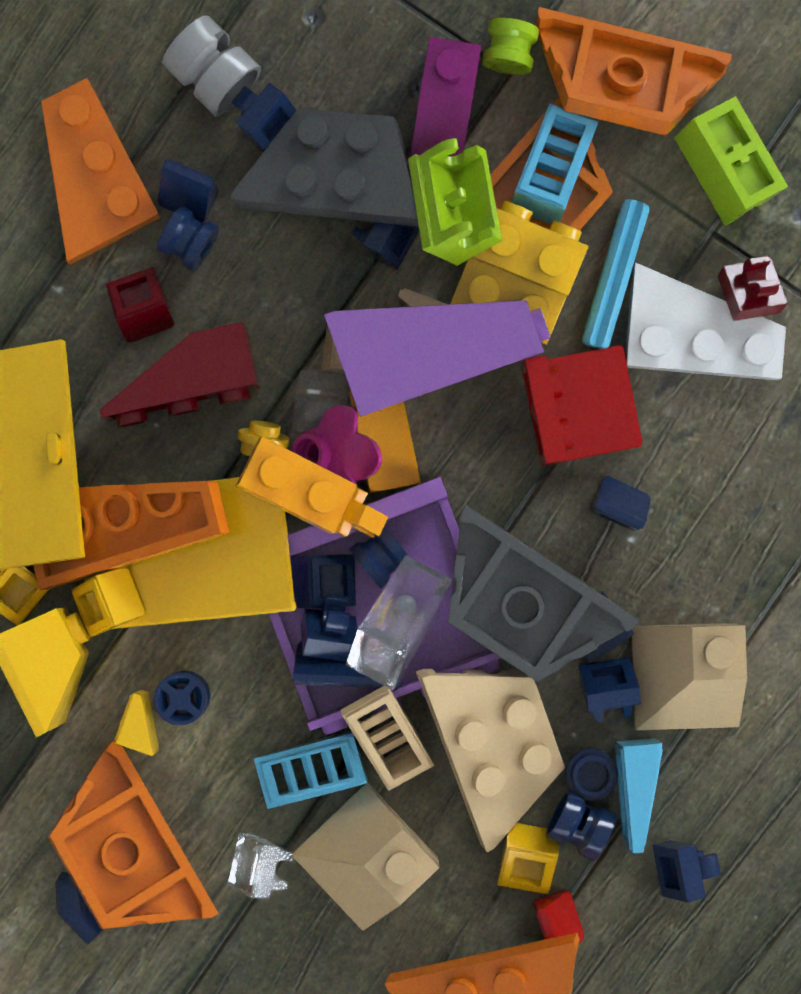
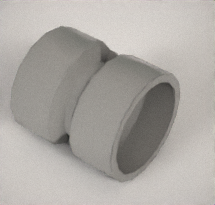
(205, 59)

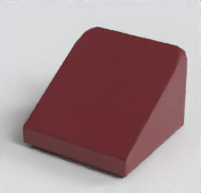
(140, 305)

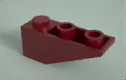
(197, 369)

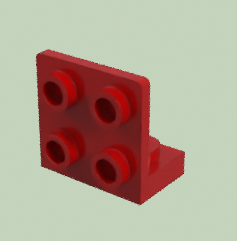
(581, 405)

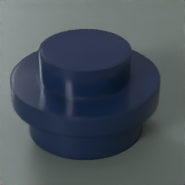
(591, 774)

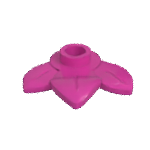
(339, 447)

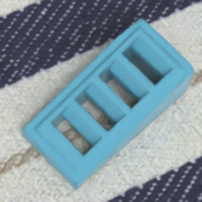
(542, 194)
(352, 757)
(638, 773)

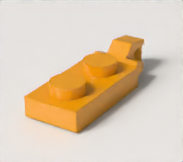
(308, 491)

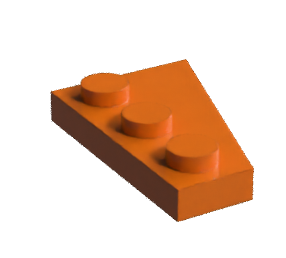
(92, 174)

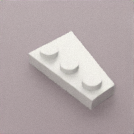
(694, 332)

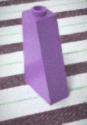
(420, 349)

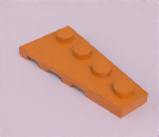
(136, 524)

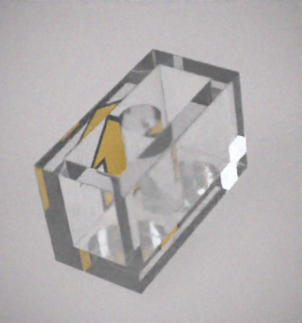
(398, 622)

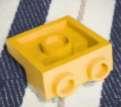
(525, 265)

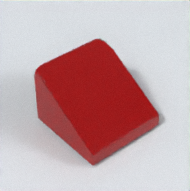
(557, 915)

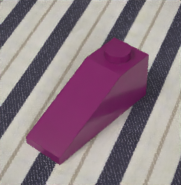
(445, 94)

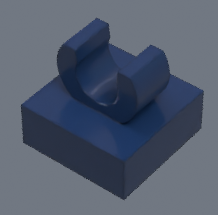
(262, 114)
(388, 242)
(330, 631)
(609, 686)
(683, 870)

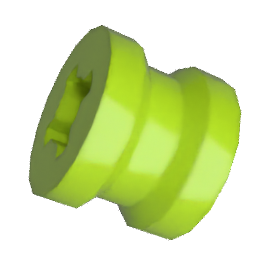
(510, 46)

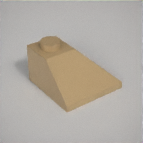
(689, 675)
(367, 858)

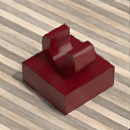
(752, 288)

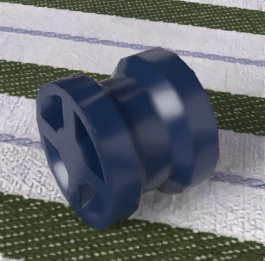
(188, 238)
(379, 556)
(175, 704)

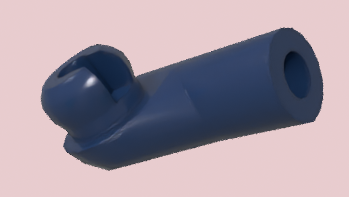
(74, 910)

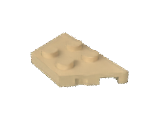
(494, 743)

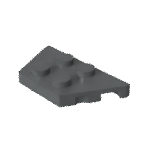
(333, 169)
(525, 602)

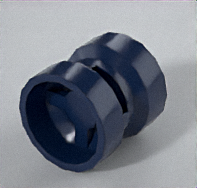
(581, 825)

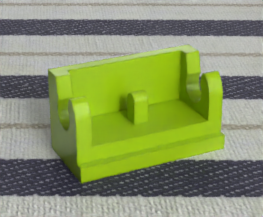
(730, 160)
(454, 201)

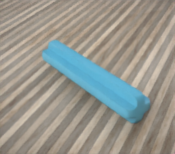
(615, 274)

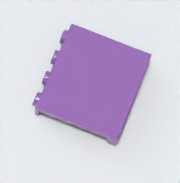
(428, 533)

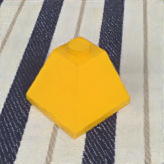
(45, 666)

